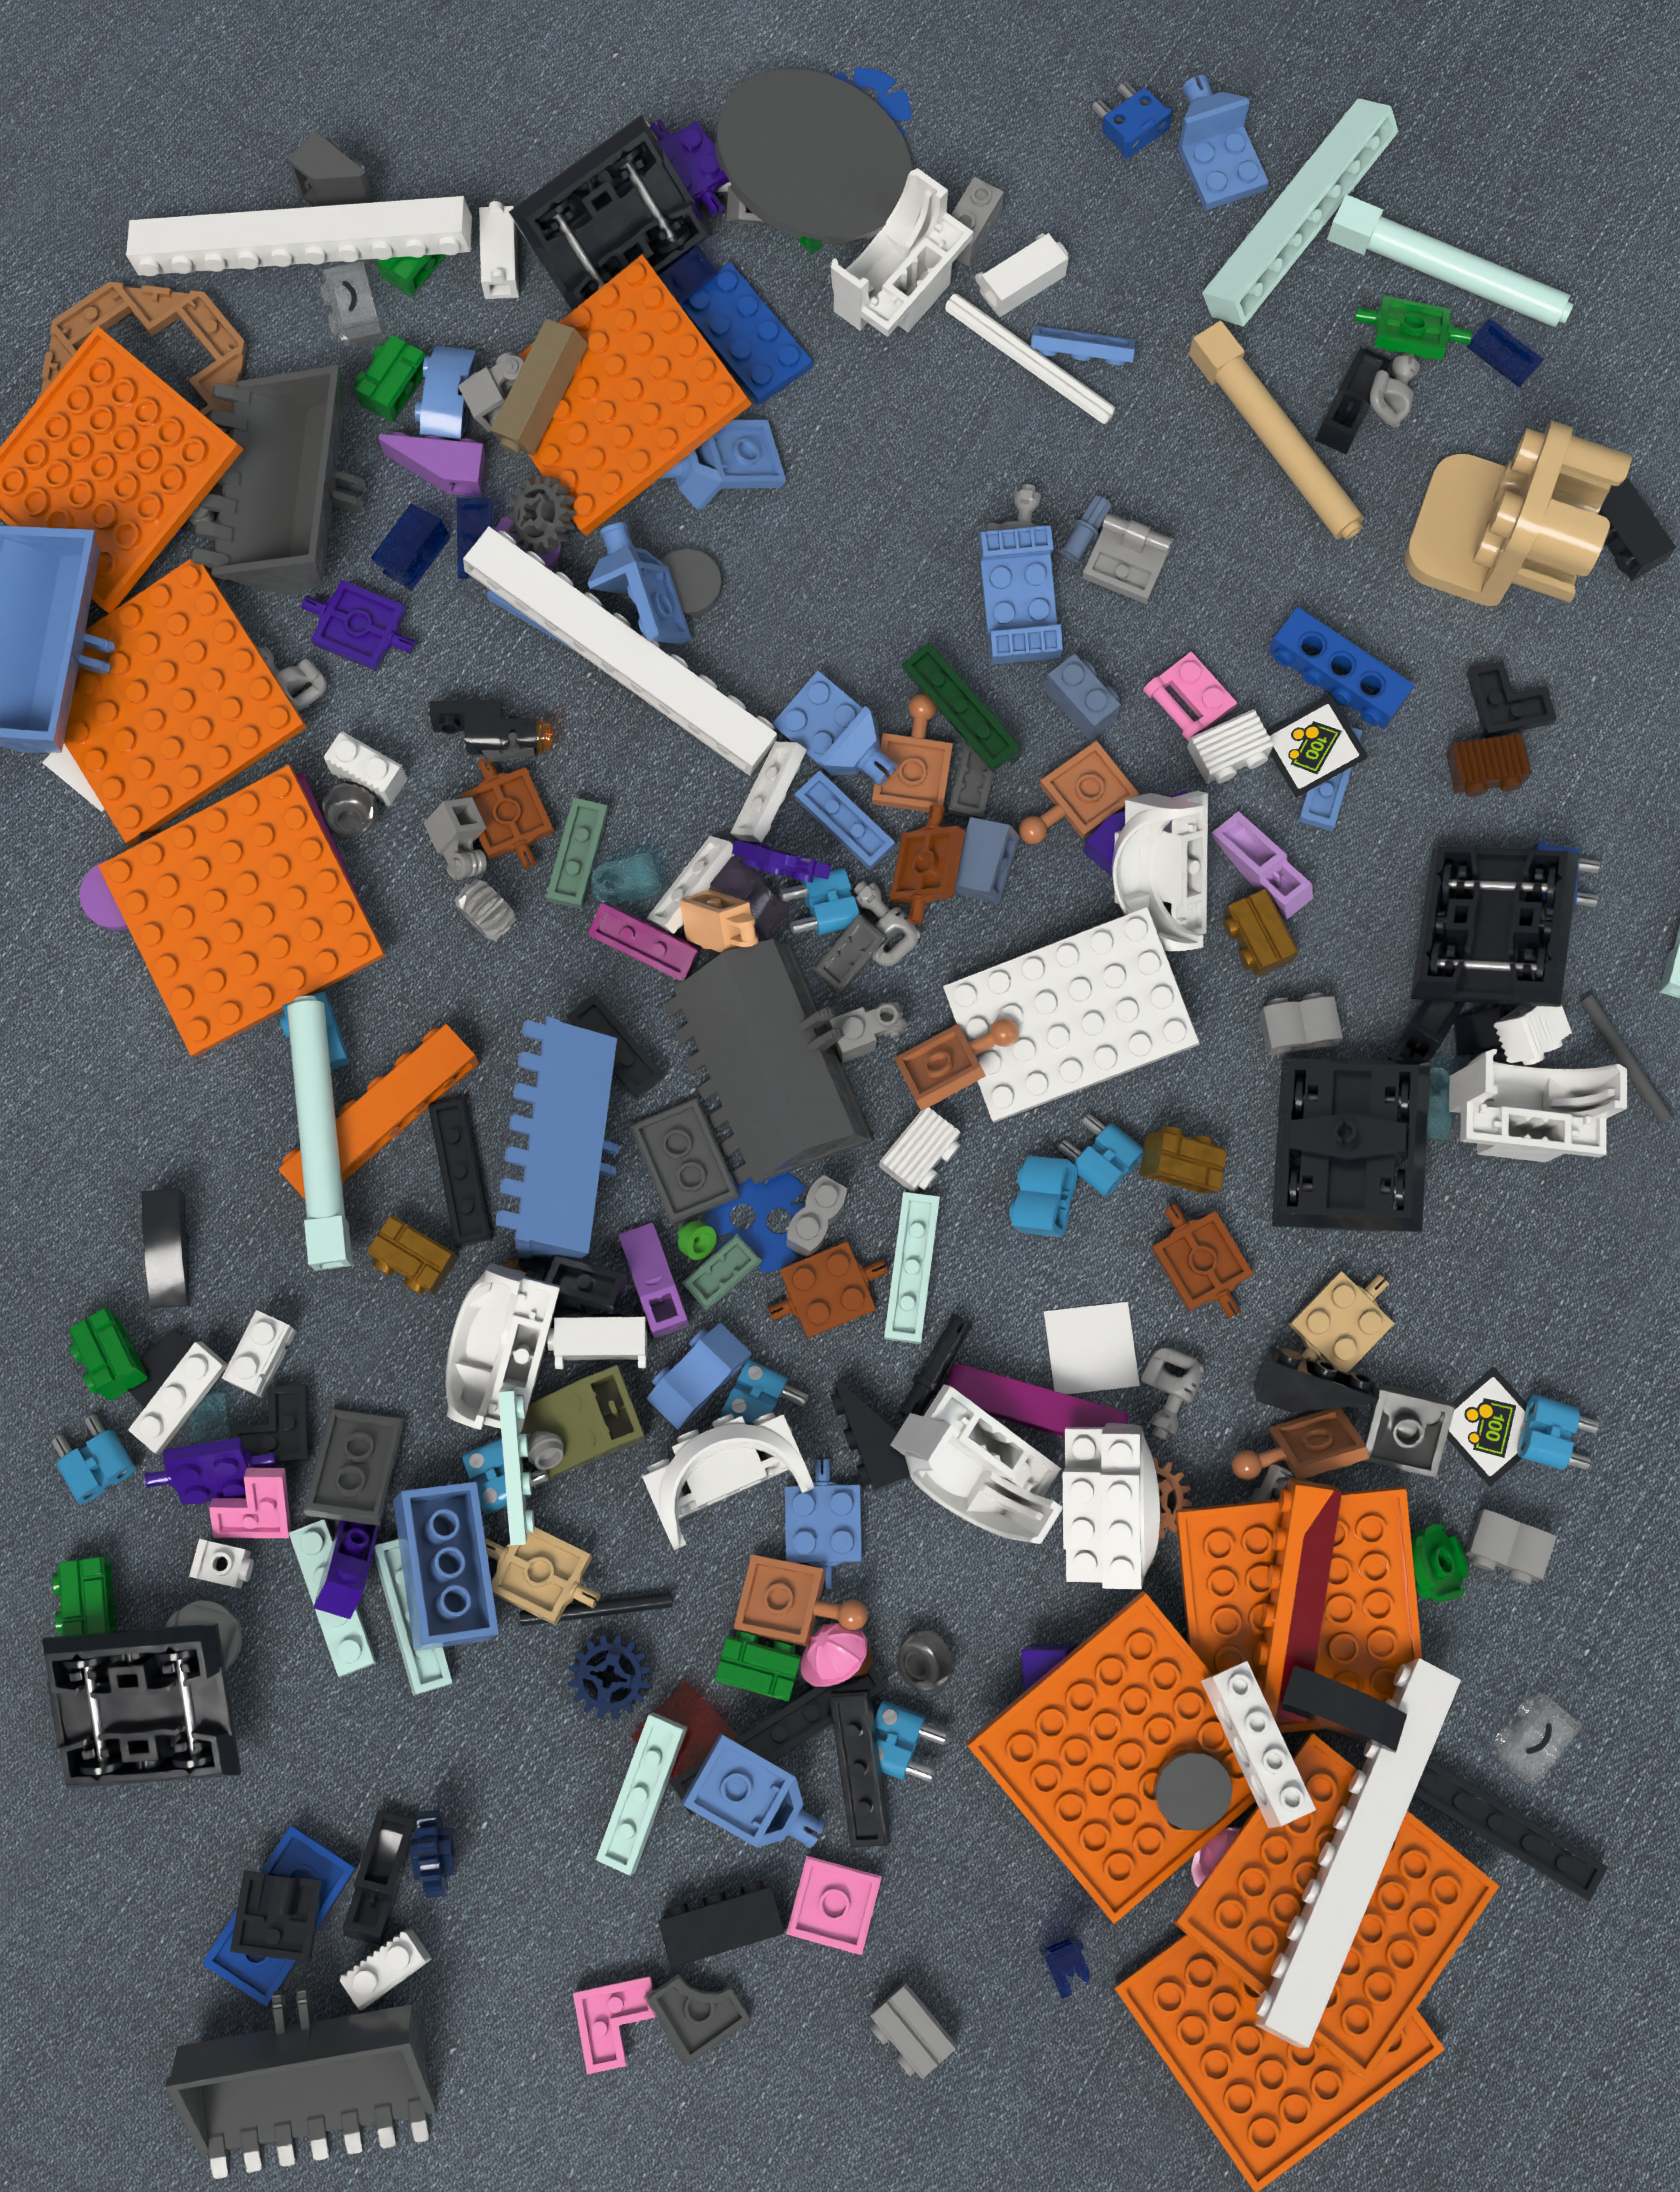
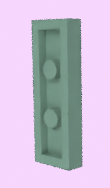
(577, 853)

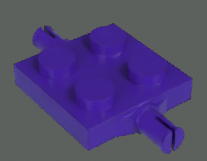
(694, 162)
(358, 625)
(780, 862)
(208, 1470)

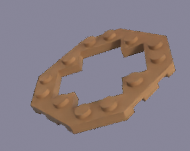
(154, 310)

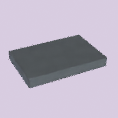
(684, 1162)
(354, 1467)

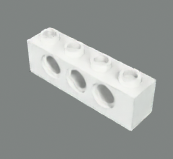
(1258, 1745)

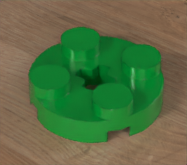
(1438, 1564)

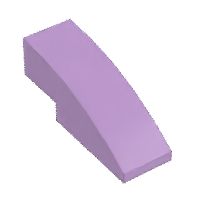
(1263, 864)

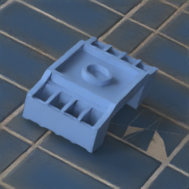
(1019, 594)

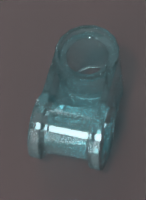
(631, 879)
(1438, 1113)

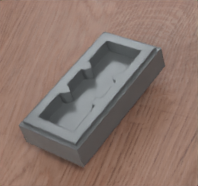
(971, 786)
(851, 953)

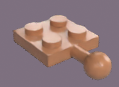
(921, 764)
(1083, 792)
(950, 1062)
(1307, 1446)
(784, 1599)

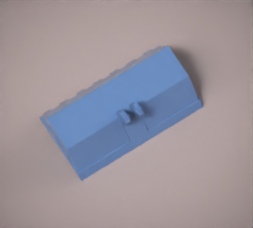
(43, 622)
(562, 1142)

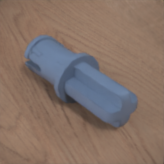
(1086, 529)

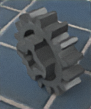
(541, 514)

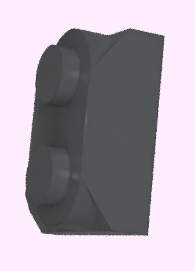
(1408, 1430)

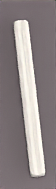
(1030, 358)

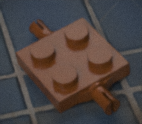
(510, 813)
(927, 864)
(1202, 1261)
(827, 1290)

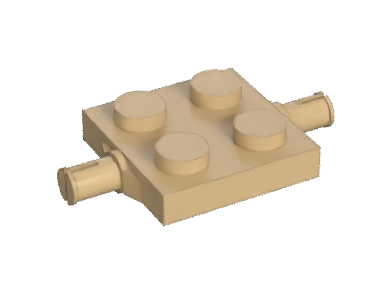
(1342, 1322)
(541, 1575)

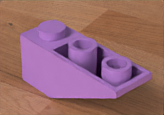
(447, 464)
(653, 1280)

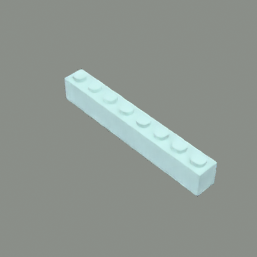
(1300, 212)

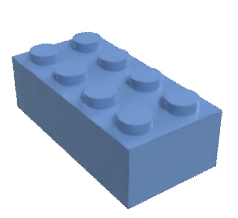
(445, 1566)

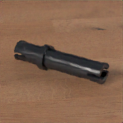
(927, 1382)

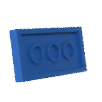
(746, 335)
(294, 1856)

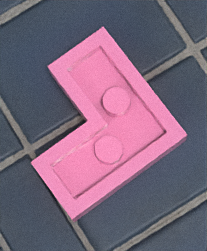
(260, 1514)
(599, 2020)

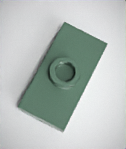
(722, 1272)

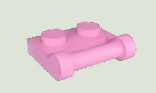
(1199, 691)

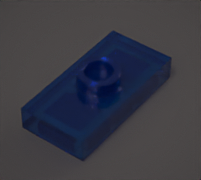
(1505, 353)

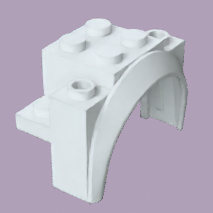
(904, 263)
(1536, 1110)
(961, 1460)

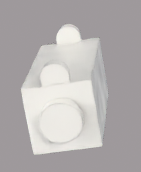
(498, 252)
(1023, 274)
(598, 1339)

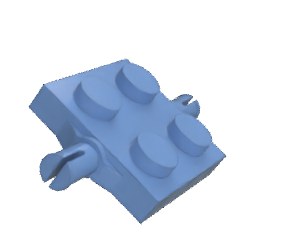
(823, 1523)

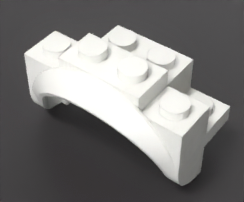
(1165, 863)
(497, 1344)
(721, 1465)
(1109, 1505)

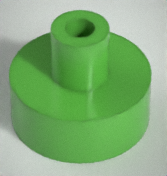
(696, 1239)

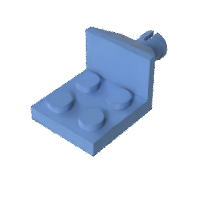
(1218, 147)
(733, 458)
(646, 582)
(835, 731)
(750, 1797)

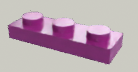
(643, 941)

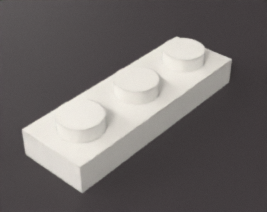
(768, 791)
(692, 880)
(178, 1397)

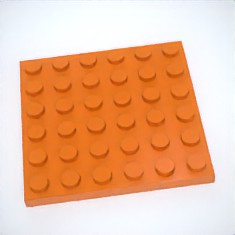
(638, 396)
(114, 457)
(180, 703)
(241, 910)
(1369, 1599)
(1089, 1746)
(1405, 1938)
(1251, 2087)

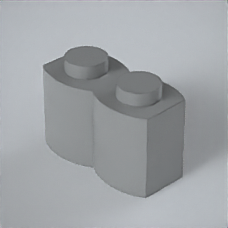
(1300, 1025)
(821, 1209)
(1511, 1546)

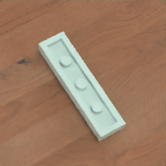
(911, 1268)
(514, 1448)
(344, 1636)
(424, 1668)
(641, 1793)

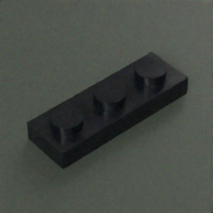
(631, 1062)

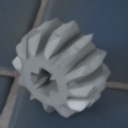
(485, 909)

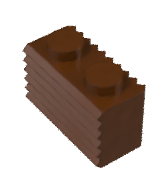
(1488, 764)

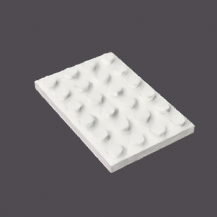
(1081, 1013)

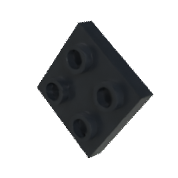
(277, 1916)

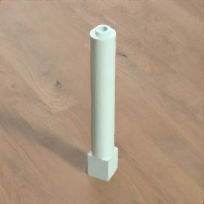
(1362, 228)
(326, 1224)

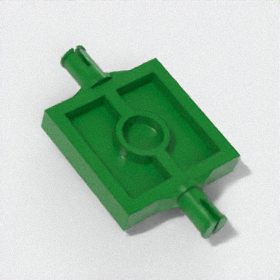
(1412, 327)

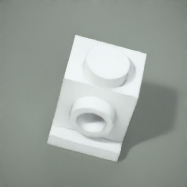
(206, 1559)

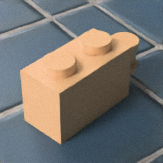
(718, 921)

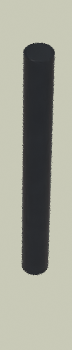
(605, 1608)

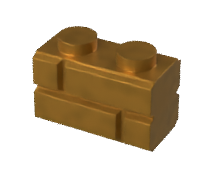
(1259, 933)
(1183, 1161)
(411, 1255)

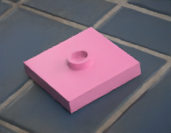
(834, 1905)

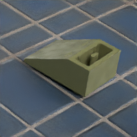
(590, 1418)

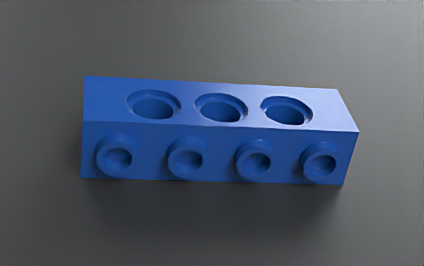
(1335, 650)

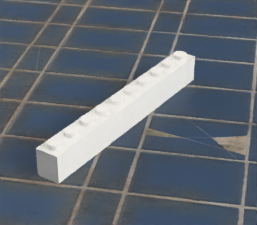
(300, 236)
(619, 650)
(1354, 1859)

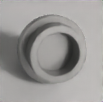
(545, 1449)

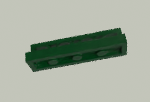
(961, 708)

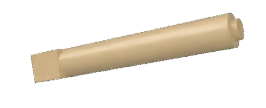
(1222, 362)

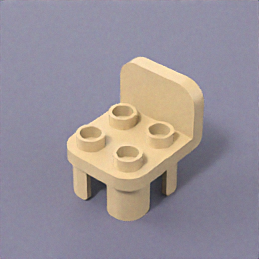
(1516, 521)

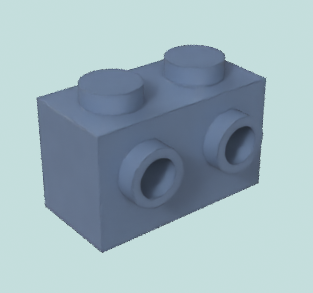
(1083, 696)
(986, 859)

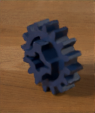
(606, 1695)
(432, 1853)

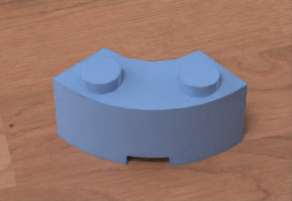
(443, 407)
(702, 1371)

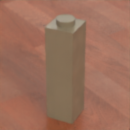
(539, 387)

